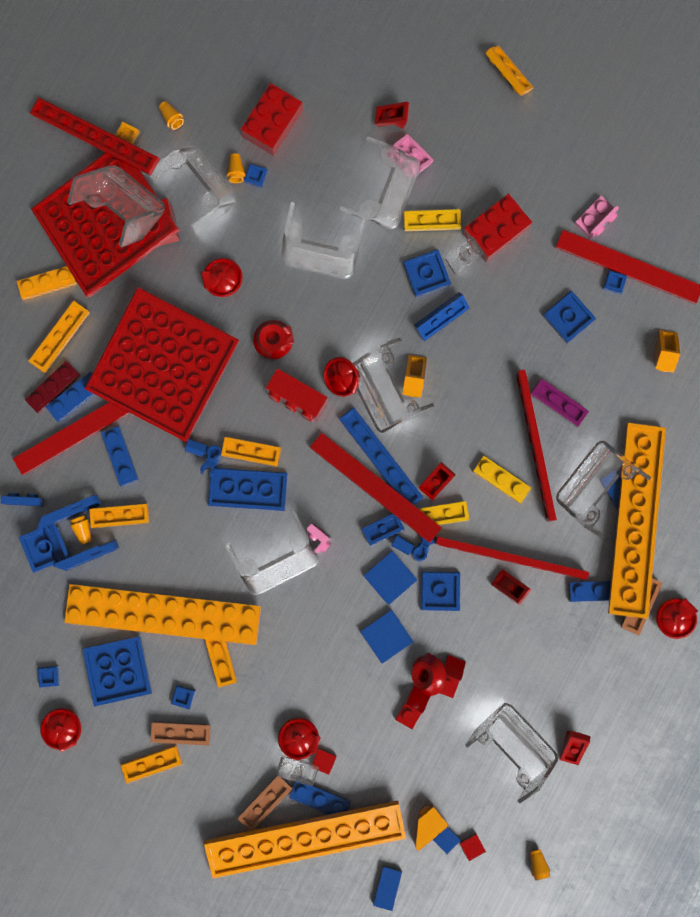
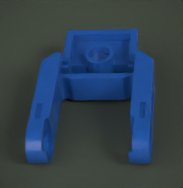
(47, 546)

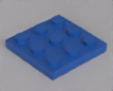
(117, 671)

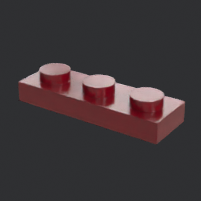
(52, 387)

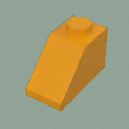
(667, 351)
(414, 376)
(429, 825)

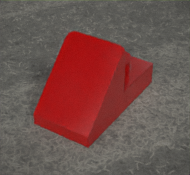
(392, 114)
(437, 481)
(510, 587)
(454, 671)
(412, 708)
(574, 747)

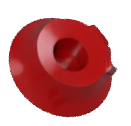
(222, 277)
(273, 339)
(341, 377)
(677, 618)
(428, 674)
(60, 729)
(298, 738)

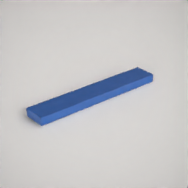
(379, 456)

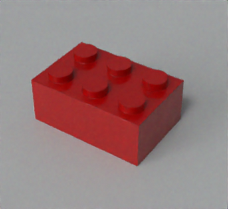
(272, 119)
(498, 227)
(296, 396)

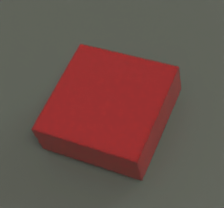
(324, 761)
(472, 847)

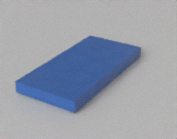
(248, 489)

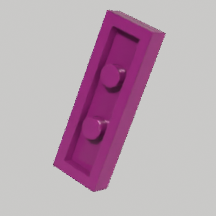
(559, 403)

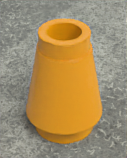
(171, 116)
(235, 169)
(81, 528)
(539, 866)

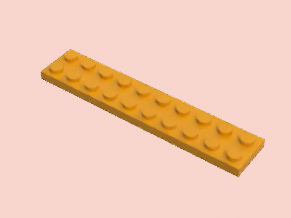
(637, 523)
(163, 614)
(304, 839)

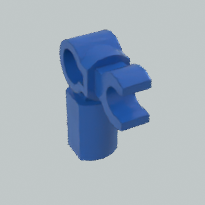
(212, 454)
(418, 553)

